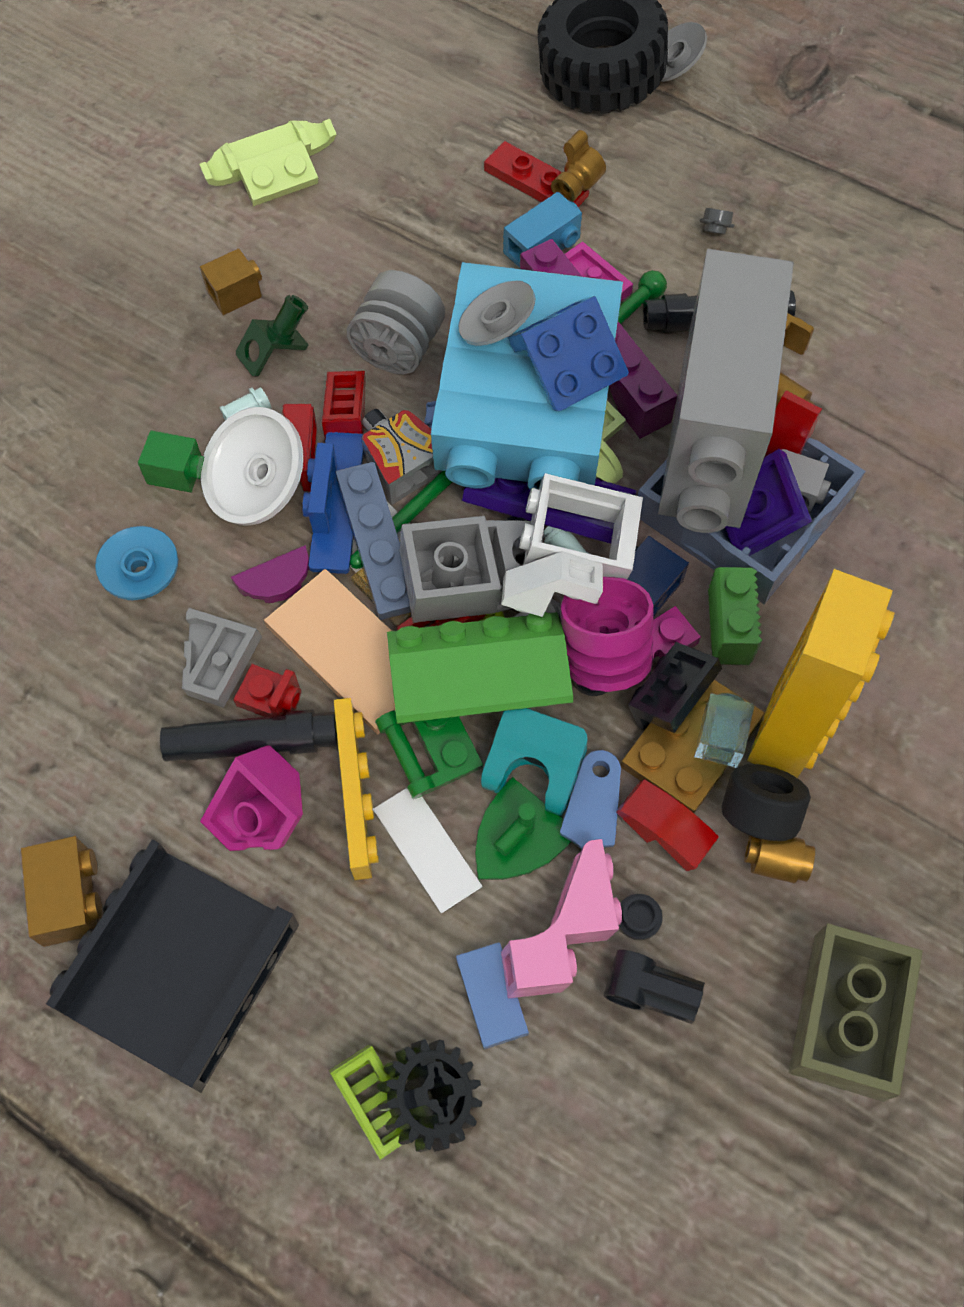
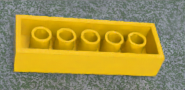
(823, 673)

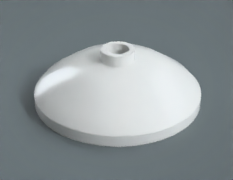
(252, 466)

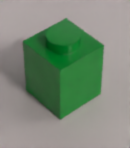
(171, 461)

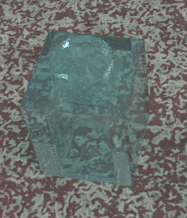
(724, 729)

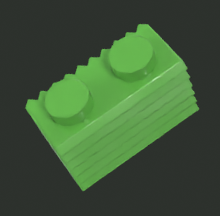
(734, 615)

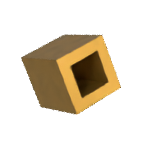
(232, 281)

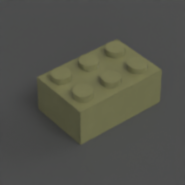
(856, 1013)

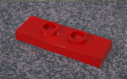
(525, 172)

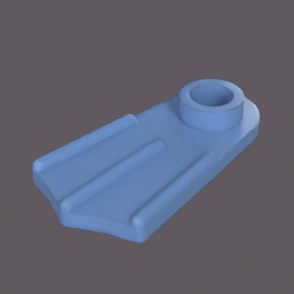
(594, 802)

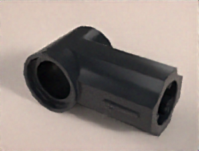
(641, 984)

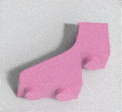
(581, 916)

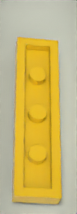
(357, 806)

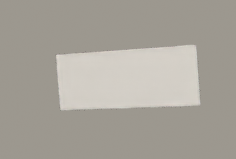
(428, 849)

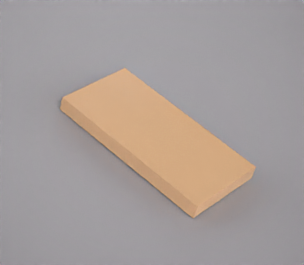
(339, 644)

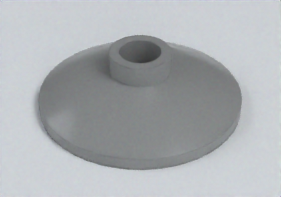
(685, 48)
(497, 313)

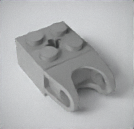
(458, 565)

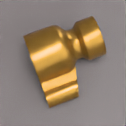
(582, 167)

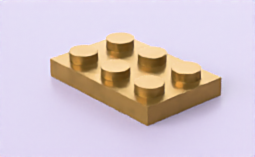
(669, 757)

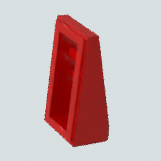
(344, 408)
(305, 422)

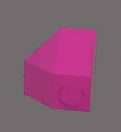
(256, 802)

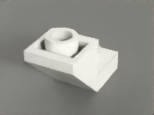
(533, 584)

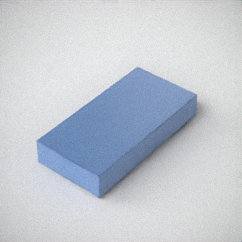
(484, 981)

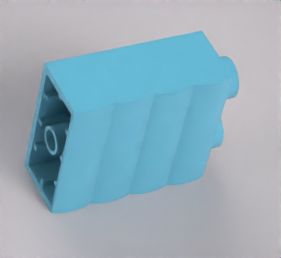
(492, 405)

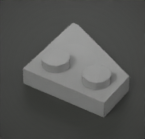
(215, 656)

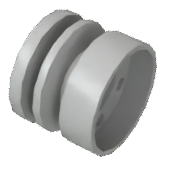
(396, 322)

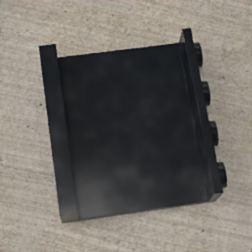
(173, 966)

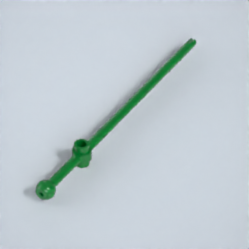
(650, 286)

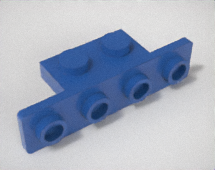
(324, 504)

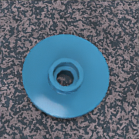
(132, 549)

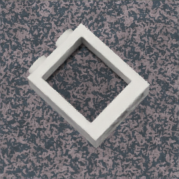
(588, 501)

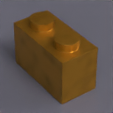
(60, 890)

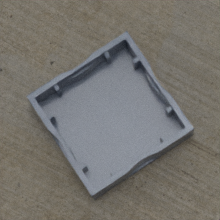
(776, 560)

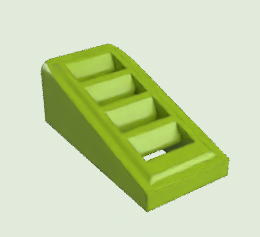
(346, 1068)

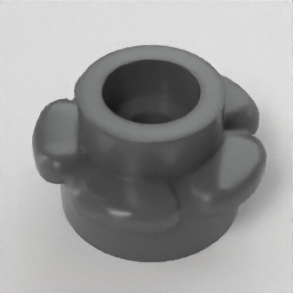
(717, 220)

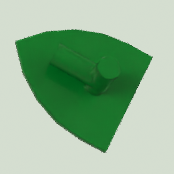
(517, 835)

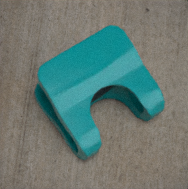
(539, 741)

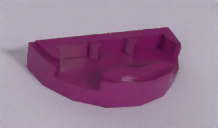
(276, 578)

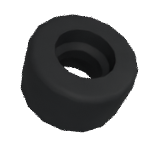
(765, 802)

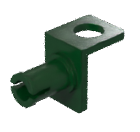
(273, 334)

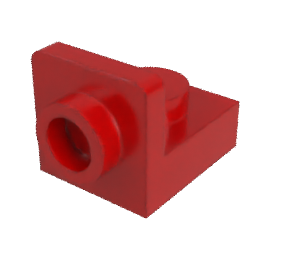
(268, 692)

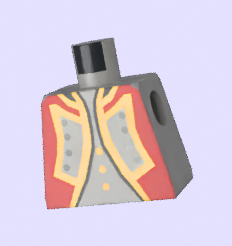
(400, 452)

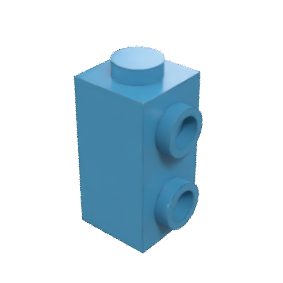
(551, 219)

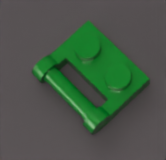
(446, 747)

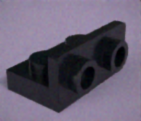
(674, 687)

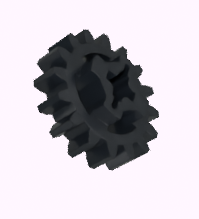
(442, 1117)

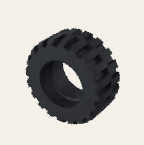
(602, 76)

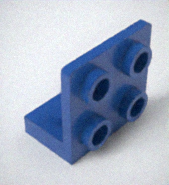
(572, 352)

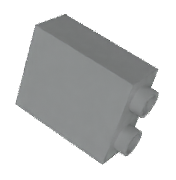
(726, 390)

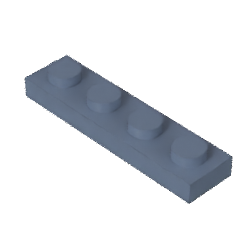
(375, 538)

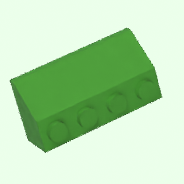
(479, 667)

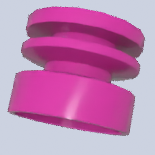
(609, 640)

